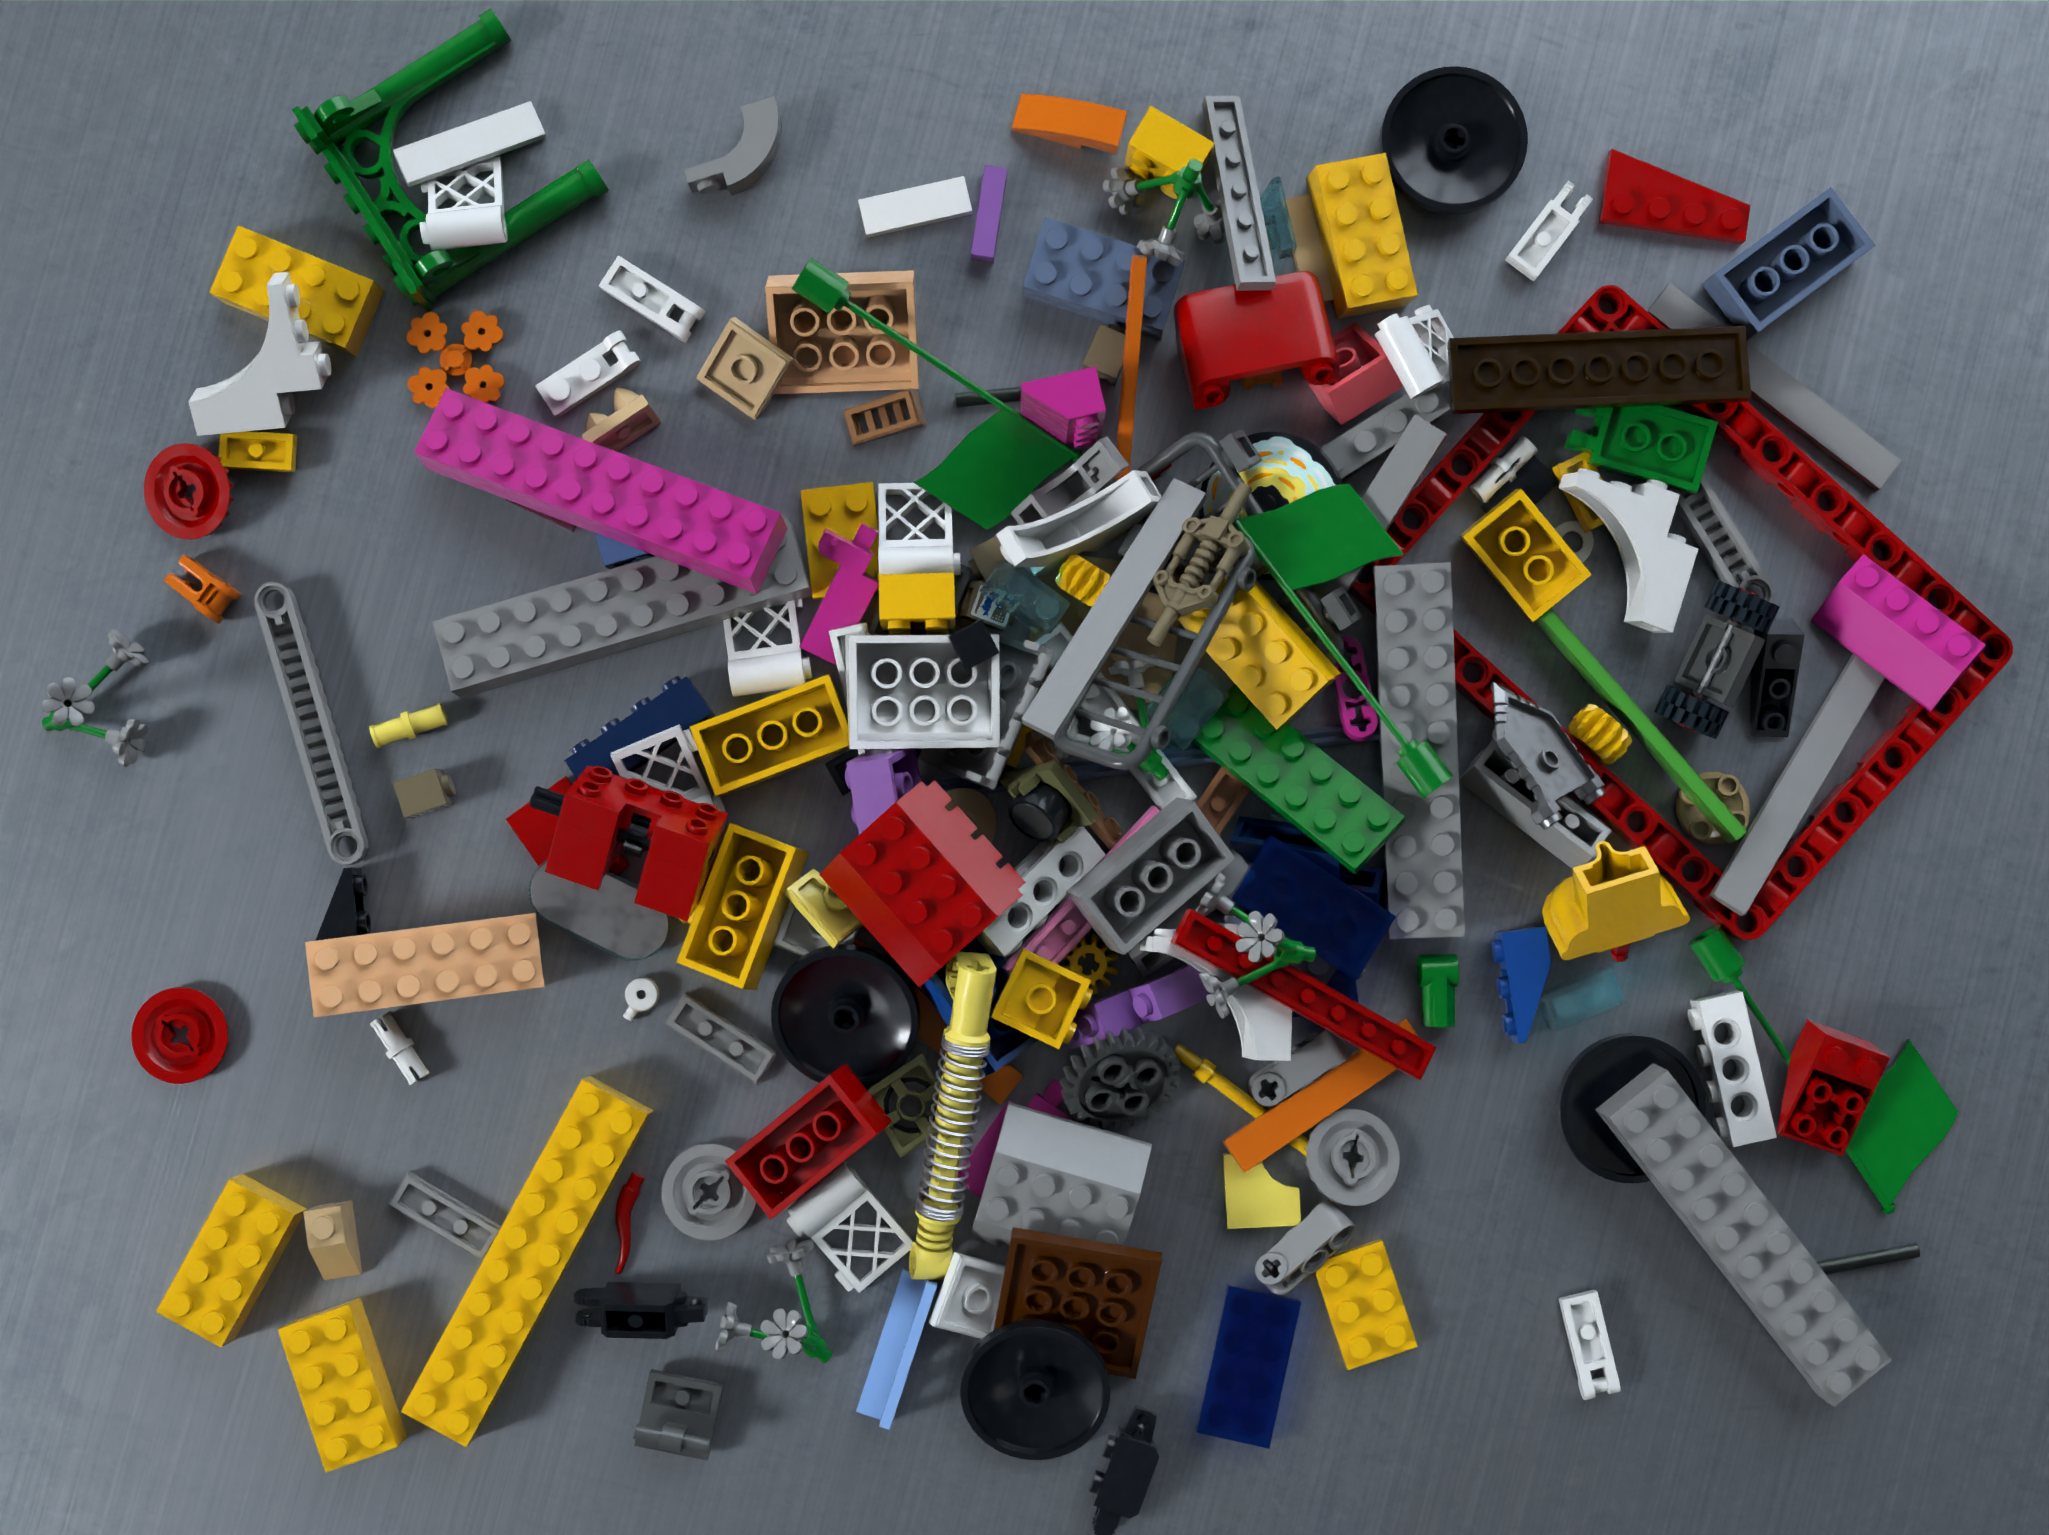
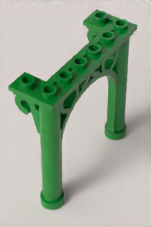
(344, 122)

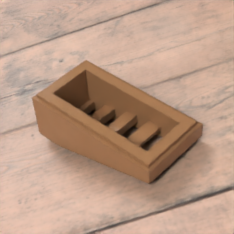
(915, 409)

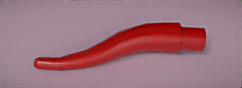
(624, 1207)

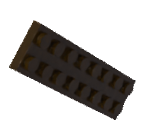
(1598, 369)

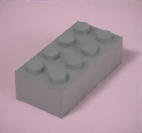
(1150, 875)

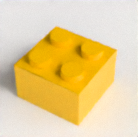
(1163, 147)
(917, 602)

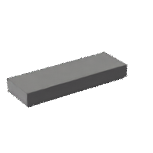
(721, 1038)
(444, 1215)

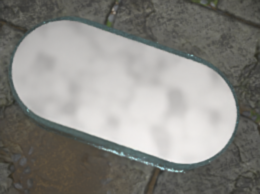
(602, 916)

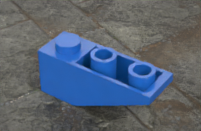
(1524, 970)

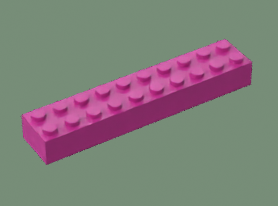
(602, 490)

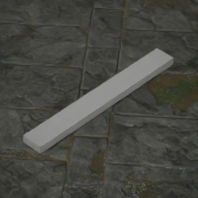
(1790, 398)
(1389, 492)
(1113, 610)
(1797, 786)

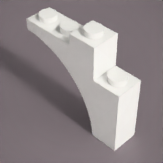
(262, 391)
(1082, 527)
(1653, 559)
(1261, 1022)

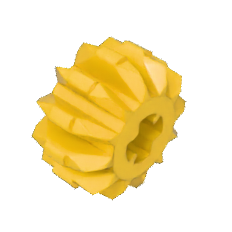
(1081, 579)
(1600, 734)
(1098, 956)

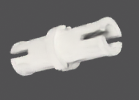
(1503, 469)
(400, 1048)

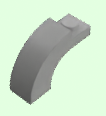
(749, 158)
(1083, 479)

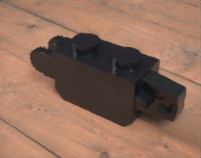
(639, 1309)
(1126, 1472)

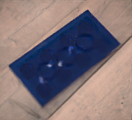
(1313, 907)
(1248, 1366)

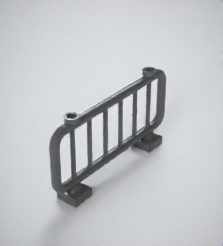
(1240, 454)
(1156, 733)

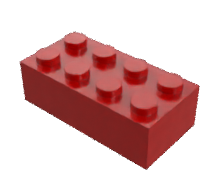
(808, 1141)

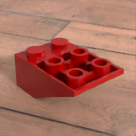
(1828, 1086)

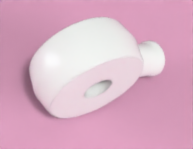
(639, 1004)

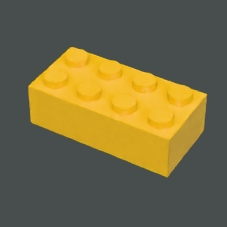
(1361, 235)
(332, 299)
(1266, 654)
(772, 736)
(742, 907)
(231, 1260)
(342, 1384)

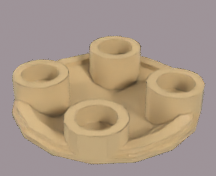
(1729, 792)

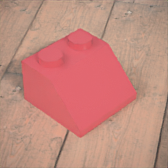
(1364, 376)

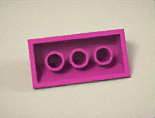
(1066, 406)
(1897, 633)

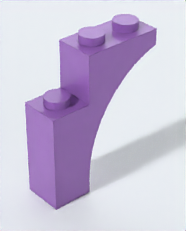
(1139, 1005)

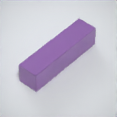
(989, 214)

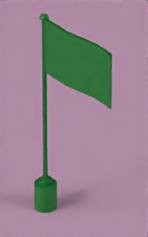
(995, 461)
(1319, 542)
(1905, 1113)

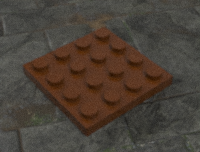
(1084, 1285)

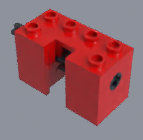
(613, 813)

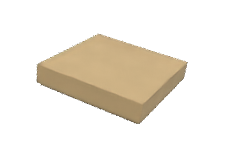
(744, 368)

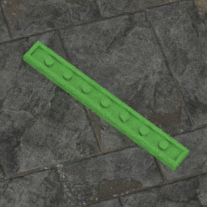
(1640, 726)

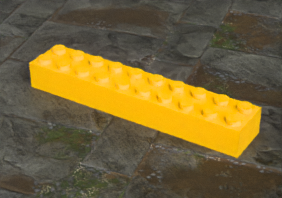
(527, 1261)

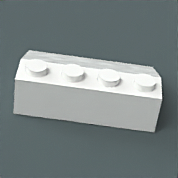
(918, 695)

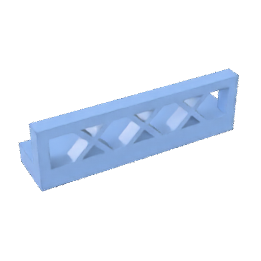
(896, 1348)

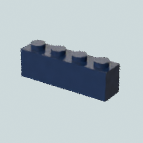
(678, 704)

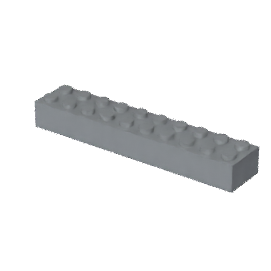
(602, 617)
(1420, 699)
(1743, 1234)

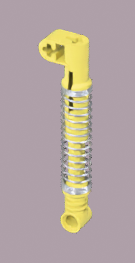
(966, 1042)

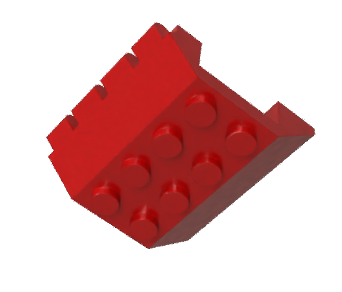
(923, 881)

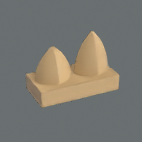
(630, 421)

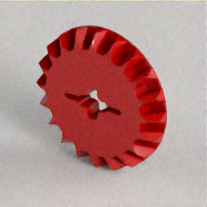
(167, 482)
(154, 1036)

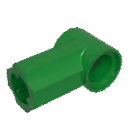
(1438, 978)

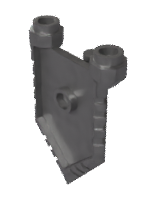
(1541, 755)

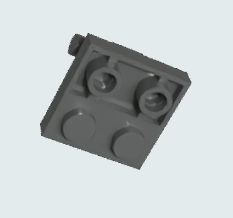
(679, 1414)

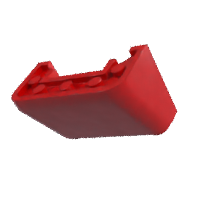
(1253, 333)

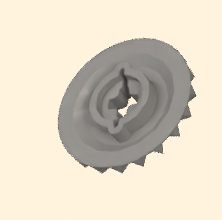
(1371, 1141)
(683, 1189)

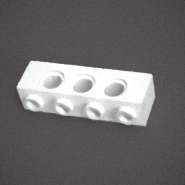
(1041, 866)
(1755, 1120)

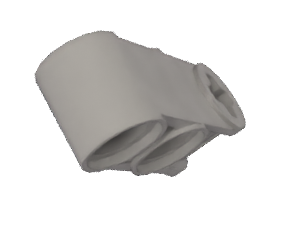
(1309, 1060)
(1305, 1248)

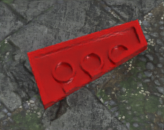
(1663, 202)

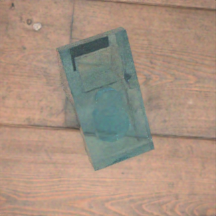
(1276, 213)

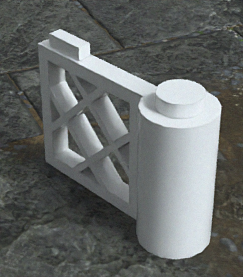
(467, 221)
(1413, 356)
(912, 555)
(768, 667)
(698, 794)
(829, 1205)

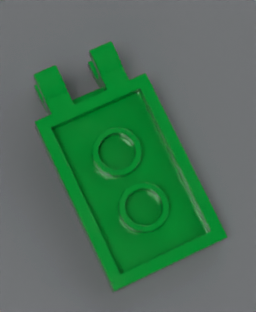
(1647, 443)

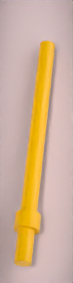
(1205, 1071)

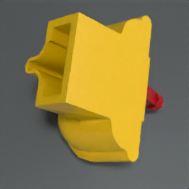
(1611, 904)

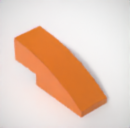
(1070, 121)

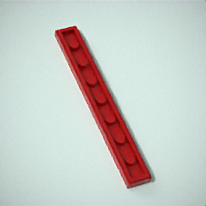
(1307, 997)

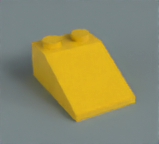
(1525, 554)

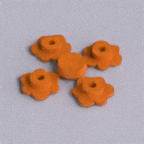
(455, 358)

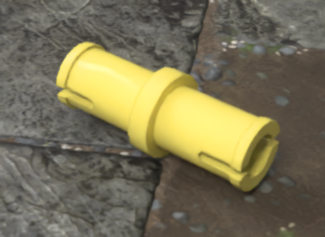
(408, 725)

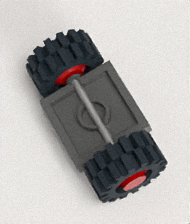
(1718, 660)

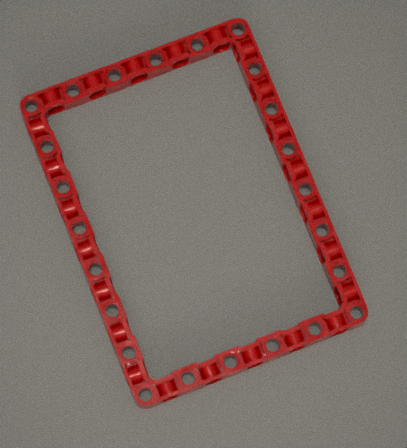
(1845, 522)

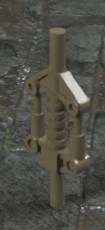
(1213, 534)

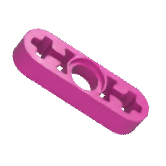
(1367, 712)

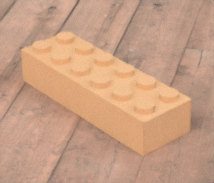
(424, 964)

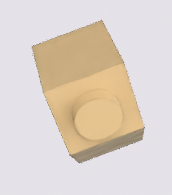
(333, 1239)

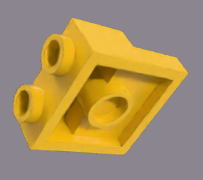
(1042, 999)

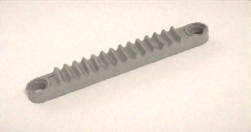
(1721, 539)
(311, 723)

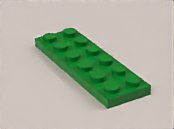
(1299, 781)

